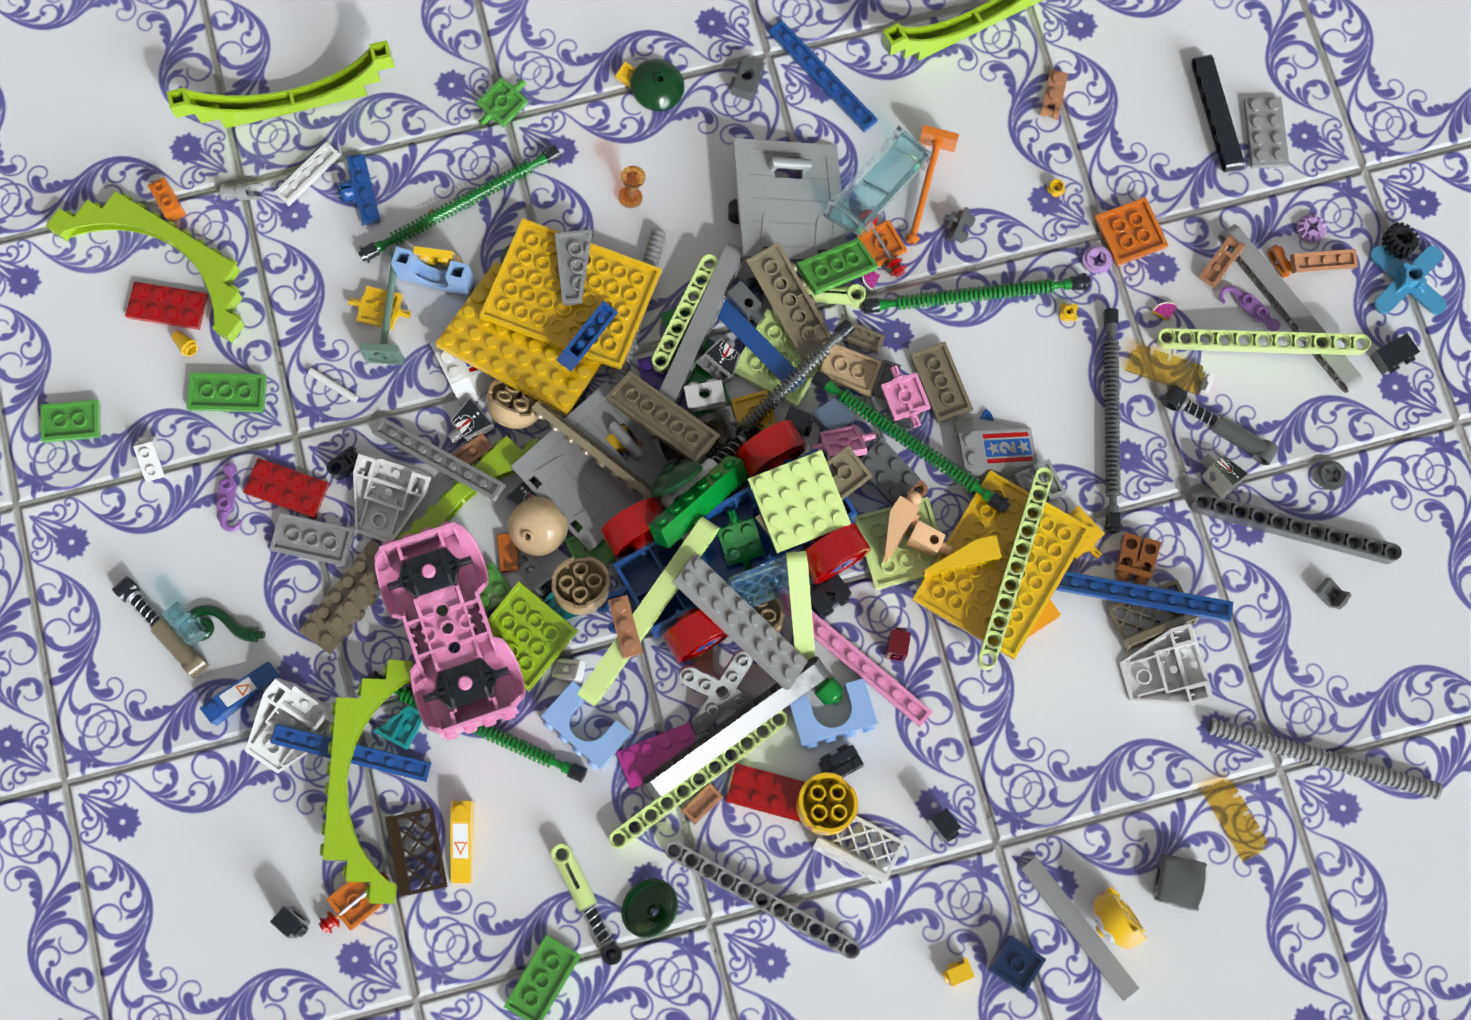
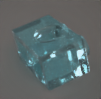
(184, 623)

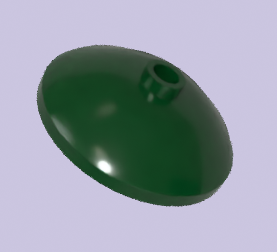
(654, 94)
(674, 477)
(641, 904)

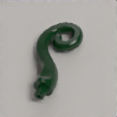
(245, 633)

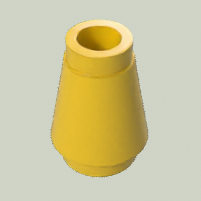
(184, 343)

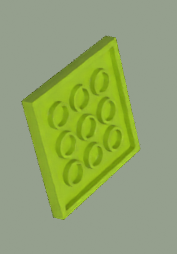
(532, 631)

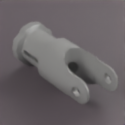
(238, 191)

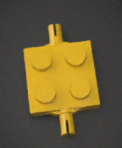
(372, 307)
(1092, 537)

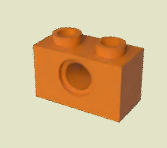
(167, 200)

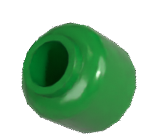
(828, 691)

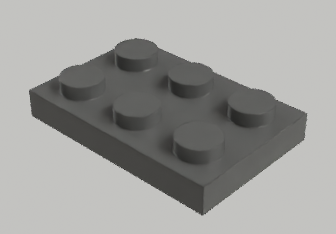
(889, 471)

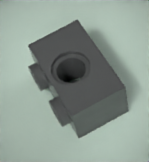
(747, 88)

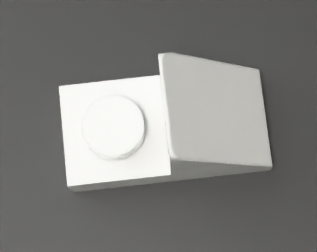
(569, 670)

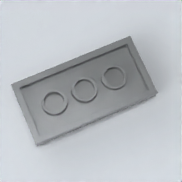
(1266, 132)
(312, 539)

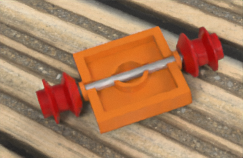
(885, 246)
(349, 906)

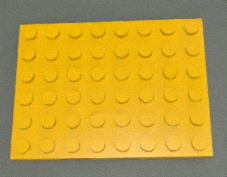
(529, 294)
(514, 357)
(970, 594)

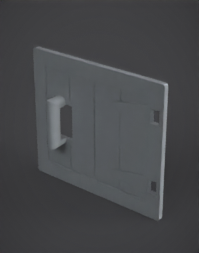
(786, 208)
(576, 481)

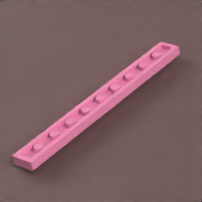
(865, 668)

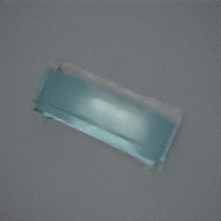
(878, 183)

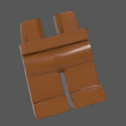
(1136, 564)

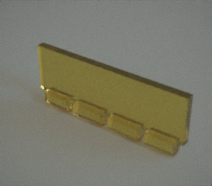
(1165, 372)
(1231, 817)

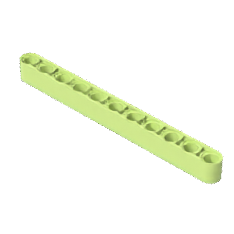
(1271, 338)
(1015, 577)
(648, 611)
(693, 787)

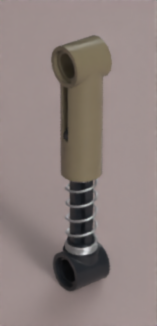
(189, 659)

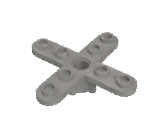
(717, 698)

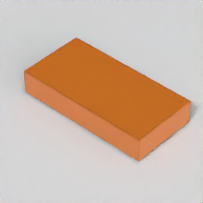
(507, 553)

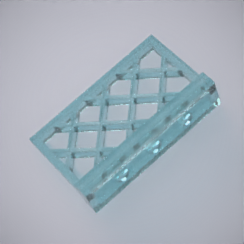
(762, 591)

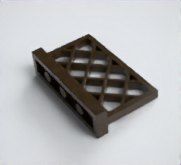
(398, 857)

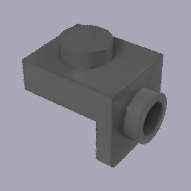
(1332, 594)

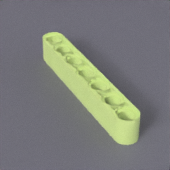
(680, 321)
(800, 603)

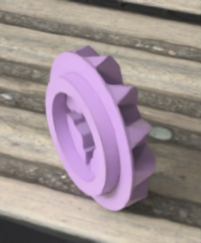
(1312, 235)
(1105, 258)

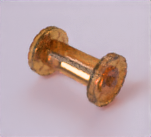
(632, 178)

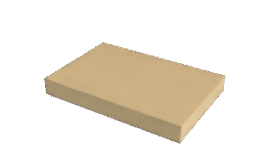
(851, 369)

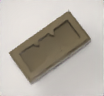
(866, 338)

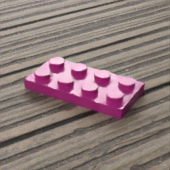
(650, 754)

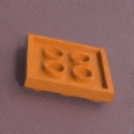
(1131, 231)

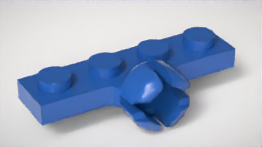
(359, 190)

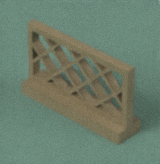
(1148, 634)

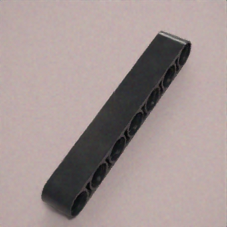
(1217, 113)

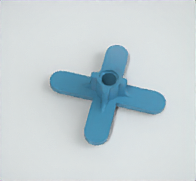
(1404, 283)

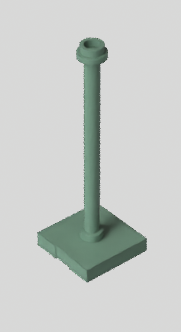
(384, 352)

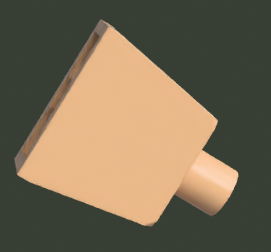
(921, 538)

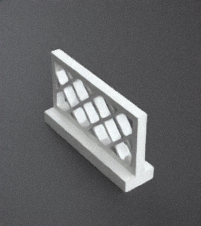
(855, 862)

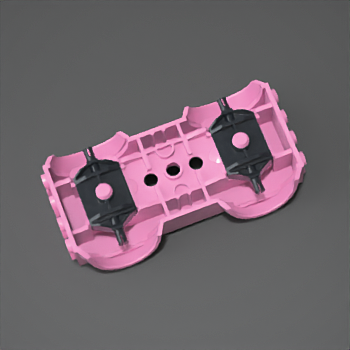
(449, 688)

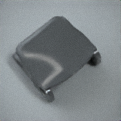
(1180, 882)

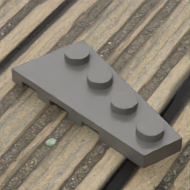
(573, 257)

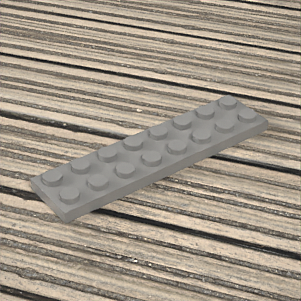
(740, 621)

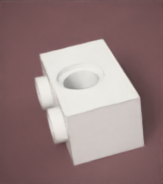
(697, 403)

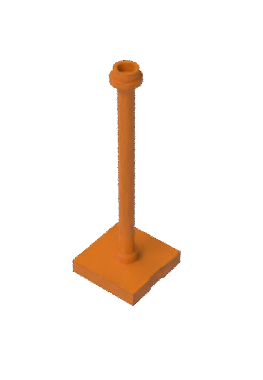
(938, 140)

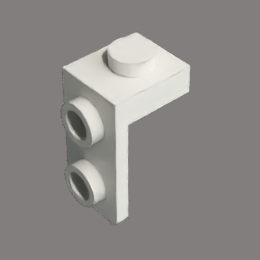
(148, 457)

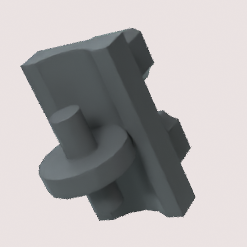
(955, 224)

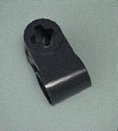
(345, 462)

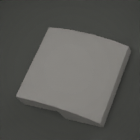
(1024, 480)

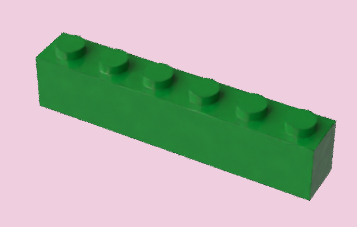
(698, 501)

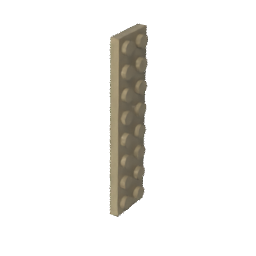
(590, 447)

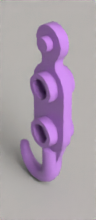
(1251, 306)
(226, 497)

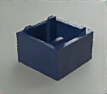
(1016, 964)

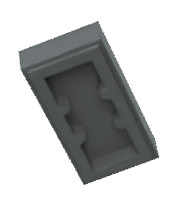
(884, 376)

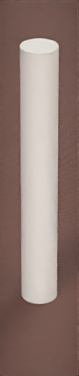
(333, 385)

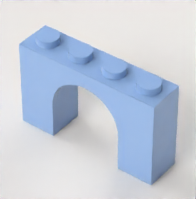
(455, 280)
(861, 717)
(598, 751)

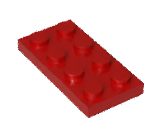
(166, 305)
(286, 488)
(764, 792)

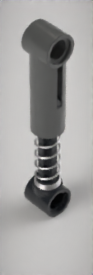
(1261, 449)

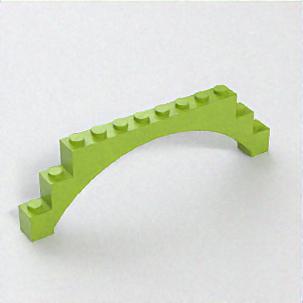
(929, 39)
(245, 109)
(125, 215)
(494, 463)
(349, 722)

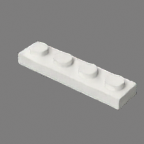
(307, 174)

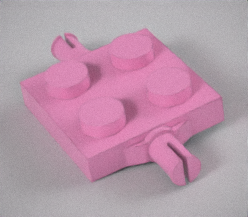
(905, 396)
(837, 439)

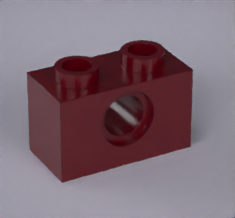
(898, 644)

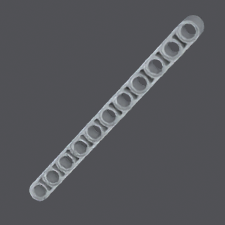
(1289, 307)
(702, 323)
(786, 918)

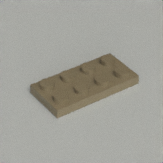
(941, 382)

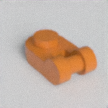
(1279, 260)

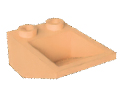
(901, 518)

